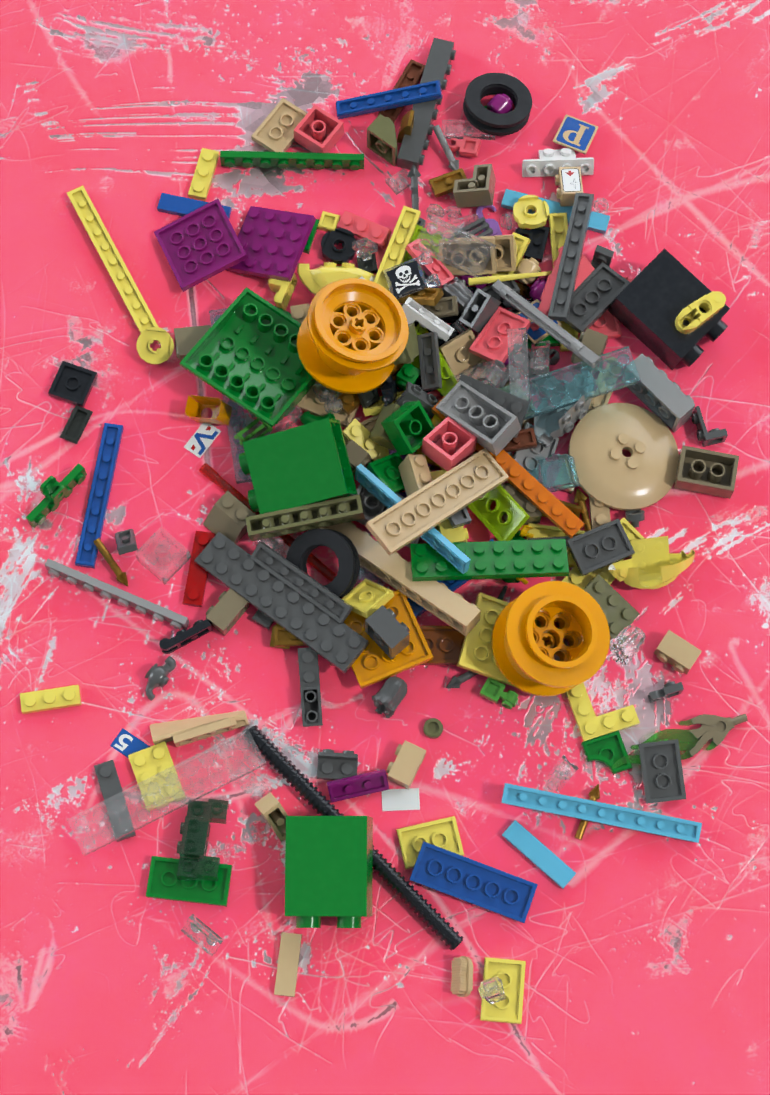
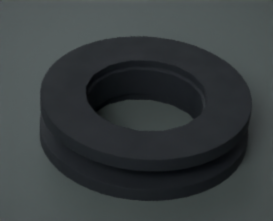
(492, 122)
(342, 546)

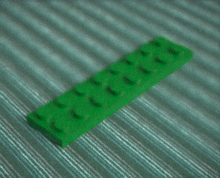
(493, 560)

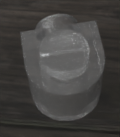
(492, 990)

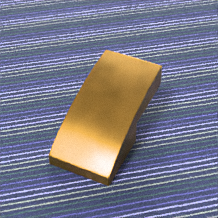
(406, 125)

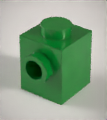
(407, 374)

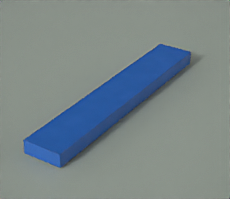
(389, 99)

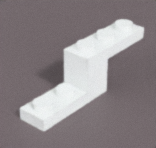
(426, 319)

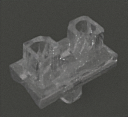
(560, 775)

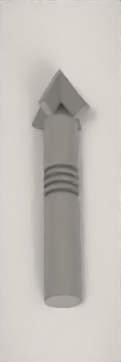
(454, 164)

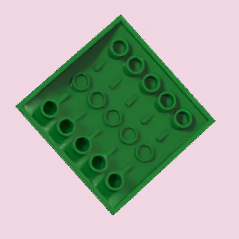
(253, 358)

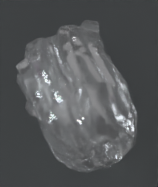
(627, 644)

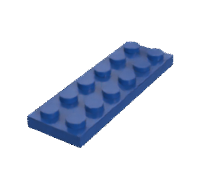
(473, 882)

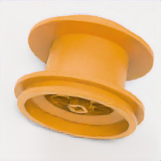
(362, 318)
(519, 641)

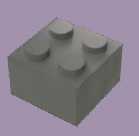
(387, 631)

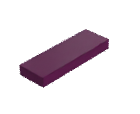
(358, 785)

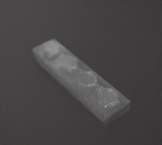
(518, 363)

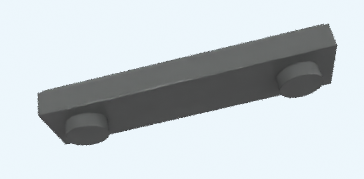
(110, 784)

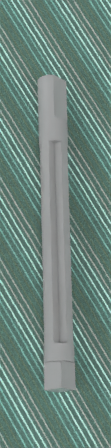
(546, 324)

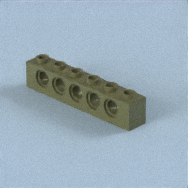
(305, 518)

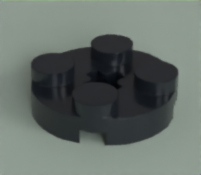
(334, 238)

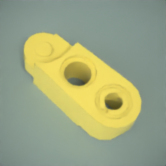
(711, 303)

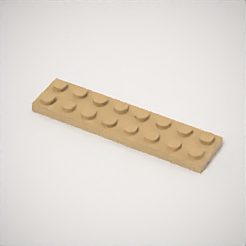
(436, 501)

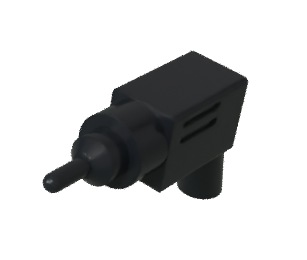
(389, 391)

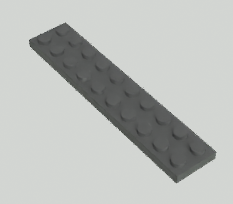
(281, 603)

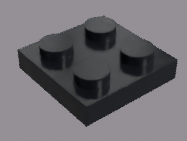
(73, 384)

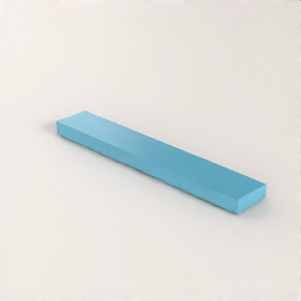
(597, 223)

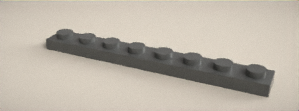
(571, 257)

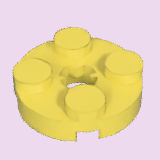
(528, 220)
(148, 337)

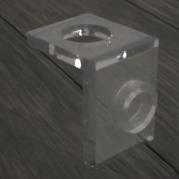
(399, 181)

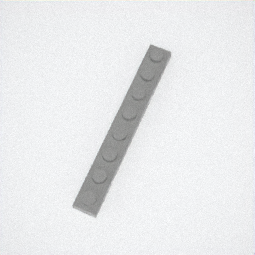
(123, 598)

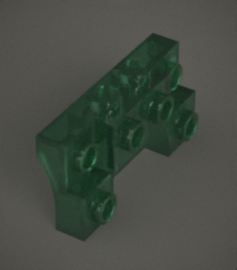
(195, 837)

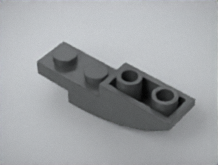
(310, 687)

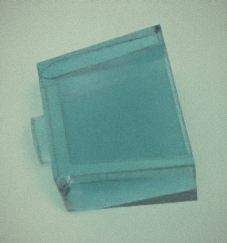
(558, 472)

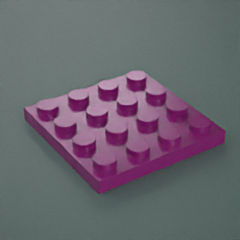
(273, 242)
(200, 245)

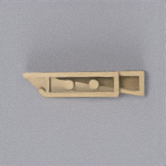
(197, 728)

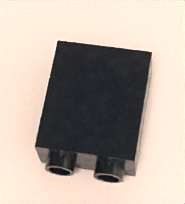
(653, 303)

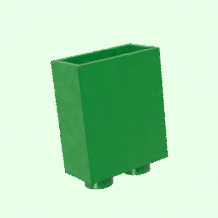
(298, 467)
(328, 869)

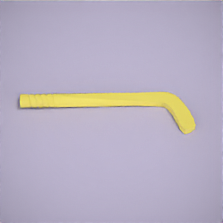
(492, 279)

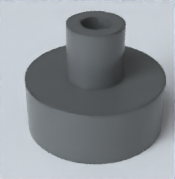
(635, 517)

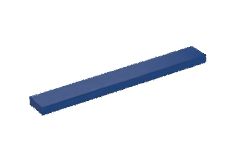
(99, 495)

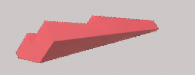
(584, 271)

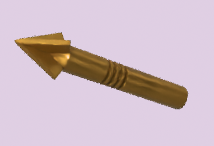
(580, 499)
(121, 576)
(594, 795)

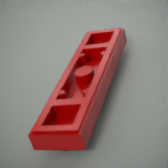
(197, 576)

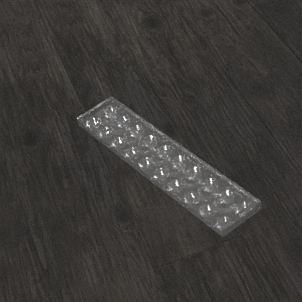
(166, 792)

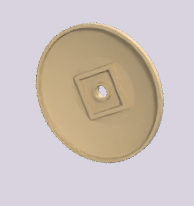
(618, 479)

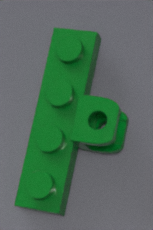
(55, 493)

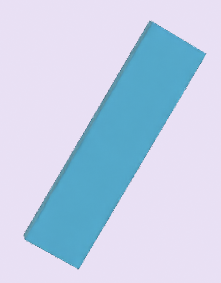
(539, 854)

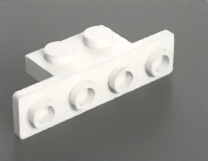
(551, 160)

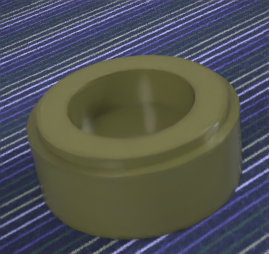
(433, 728)

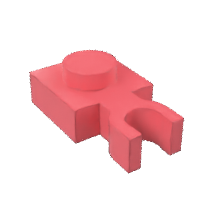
(467, 147)

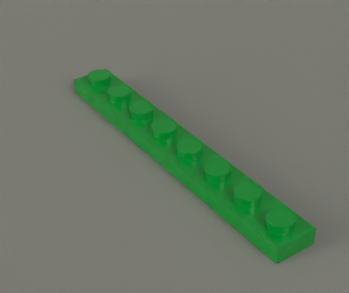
(292, 160)

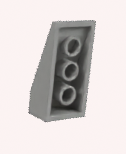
(480, 416)

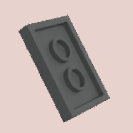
(600, 547)
(662, 771)

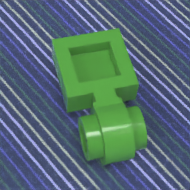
(494, 690)

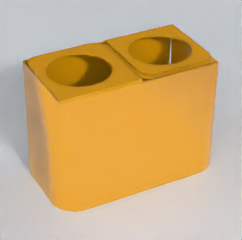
(194, 409)

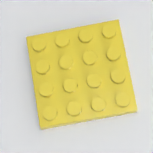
(477, 646)

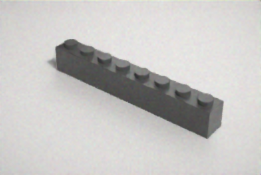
(436, 68)

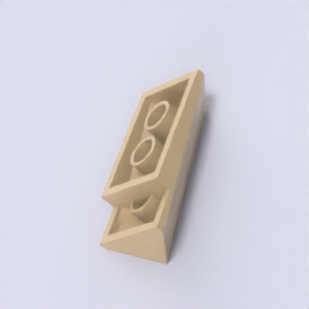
(502, 258)

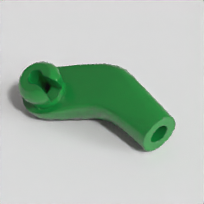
(307, 418)

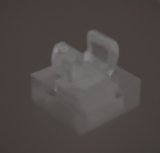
(364, 248)

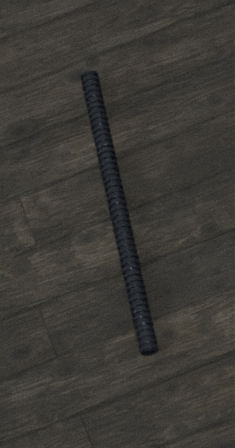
(380, 864)

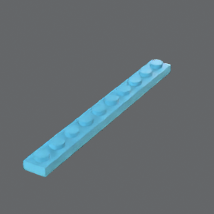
(601, 813)

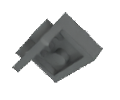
(415, 393)

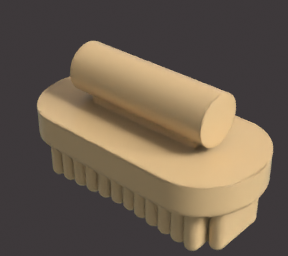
(462, 976)

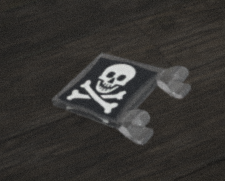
(409, 276)

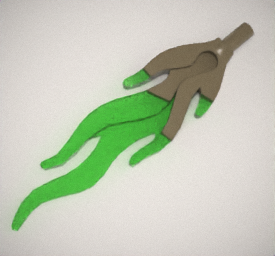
(691, 740)

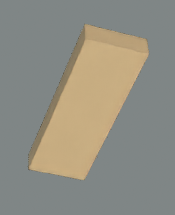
(288, 964)

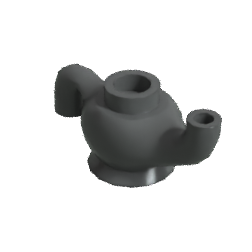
(158, 676)

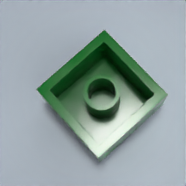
(408, 427)

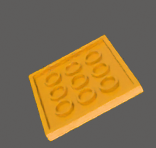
(373, 663)

